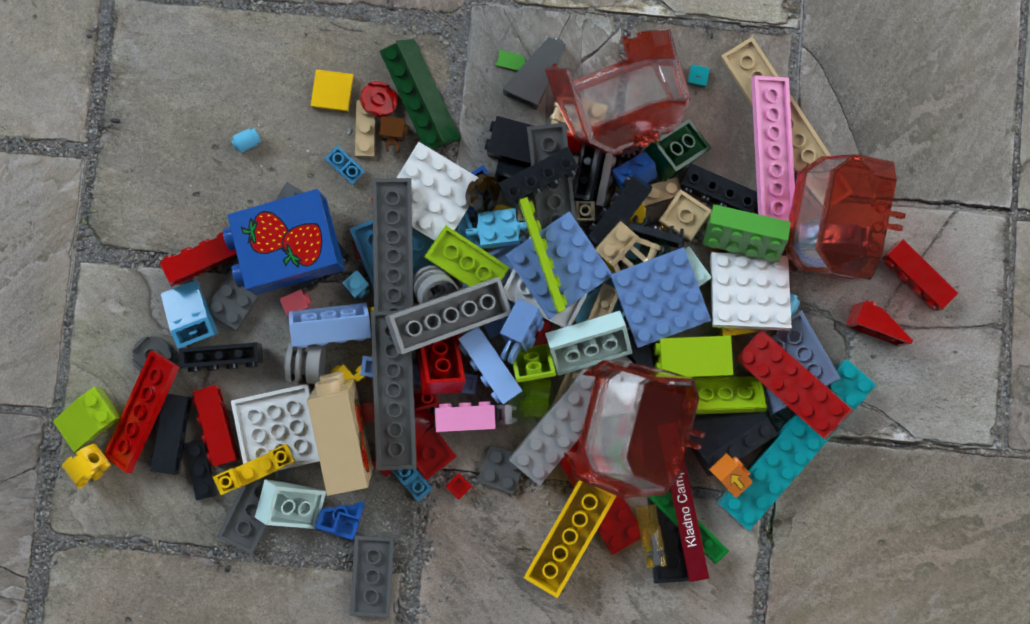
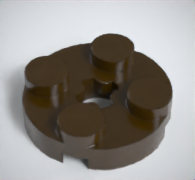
(486, 184)

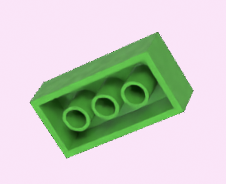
(746, 233)

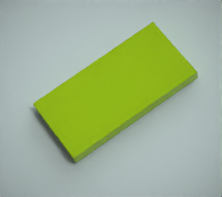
(464, 259)
(730, 395)

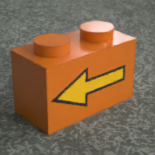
(732, 474)

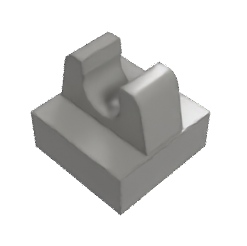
(503, 414)

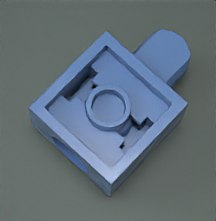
(520, 329)

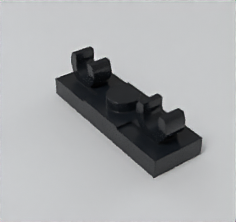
(656, 233)

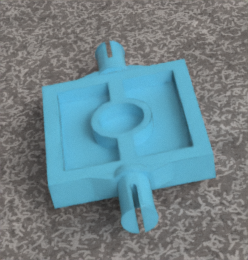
(497, 228)

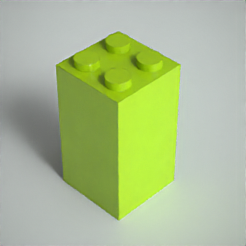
(695, 356)

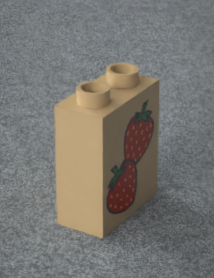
(340, 434)

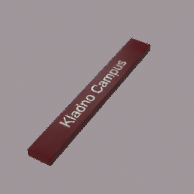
(689, 528)

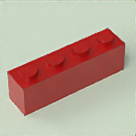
(196, 260)
(919, 275)
(215, 425)

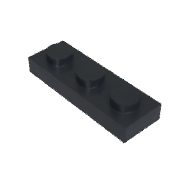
(200, 470)

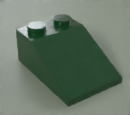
(677, 149)

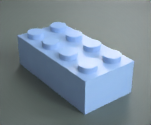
(329, 325)
(490, 365)

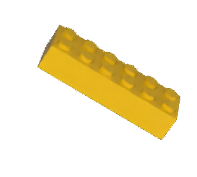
(569, 538)

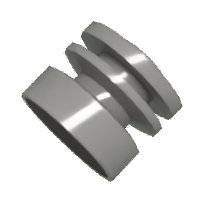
(432, 283)
(302, 363)

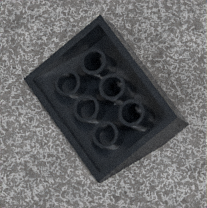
(730, 434)

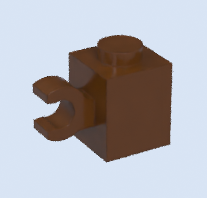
(393, 130)

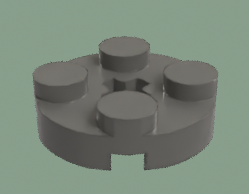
(144, 345)

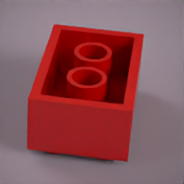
(441, 367)

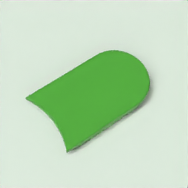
(510, 60)

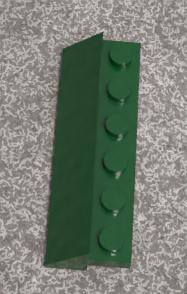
(419, 94)

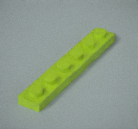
(540, 248)

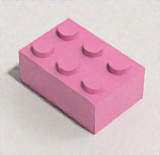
(465, 417)

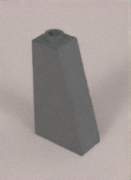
(531, 79)

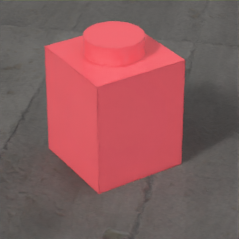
(296, 301)

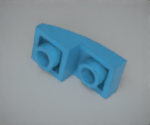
(344, 165)
(413, 482)

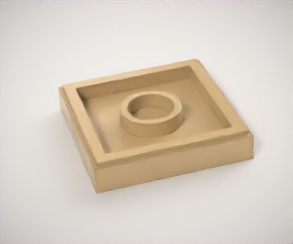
(685, 213)

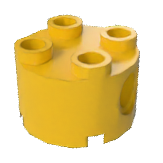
(86, 465)

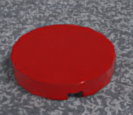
(378, 99)

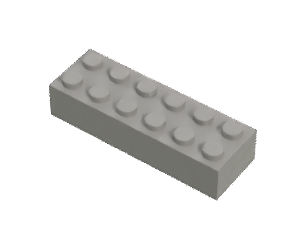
(448, 315)
(555, 431)

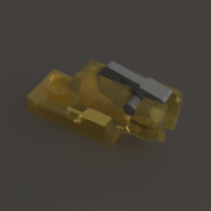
(650, 536)

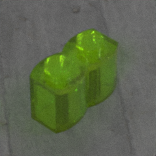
(536, 398)

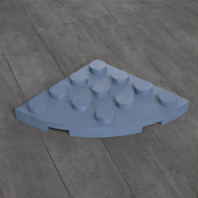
(808, 350)

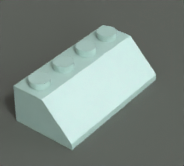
(589, 343)

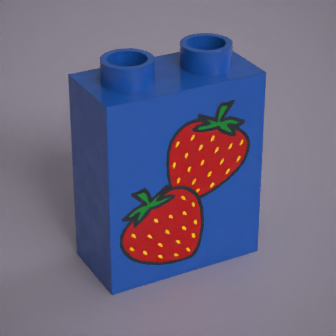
(283, 242)

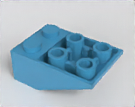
(188, 314)

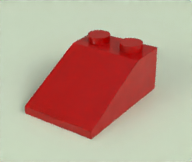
(876, 322)

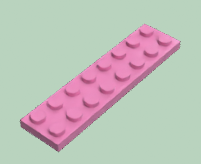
(773, 146)

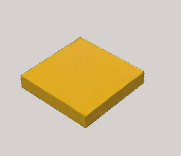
(332, 90)

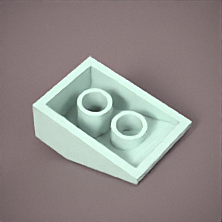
(289, 505)

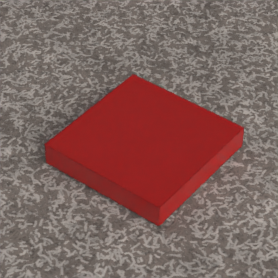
(432, 453)

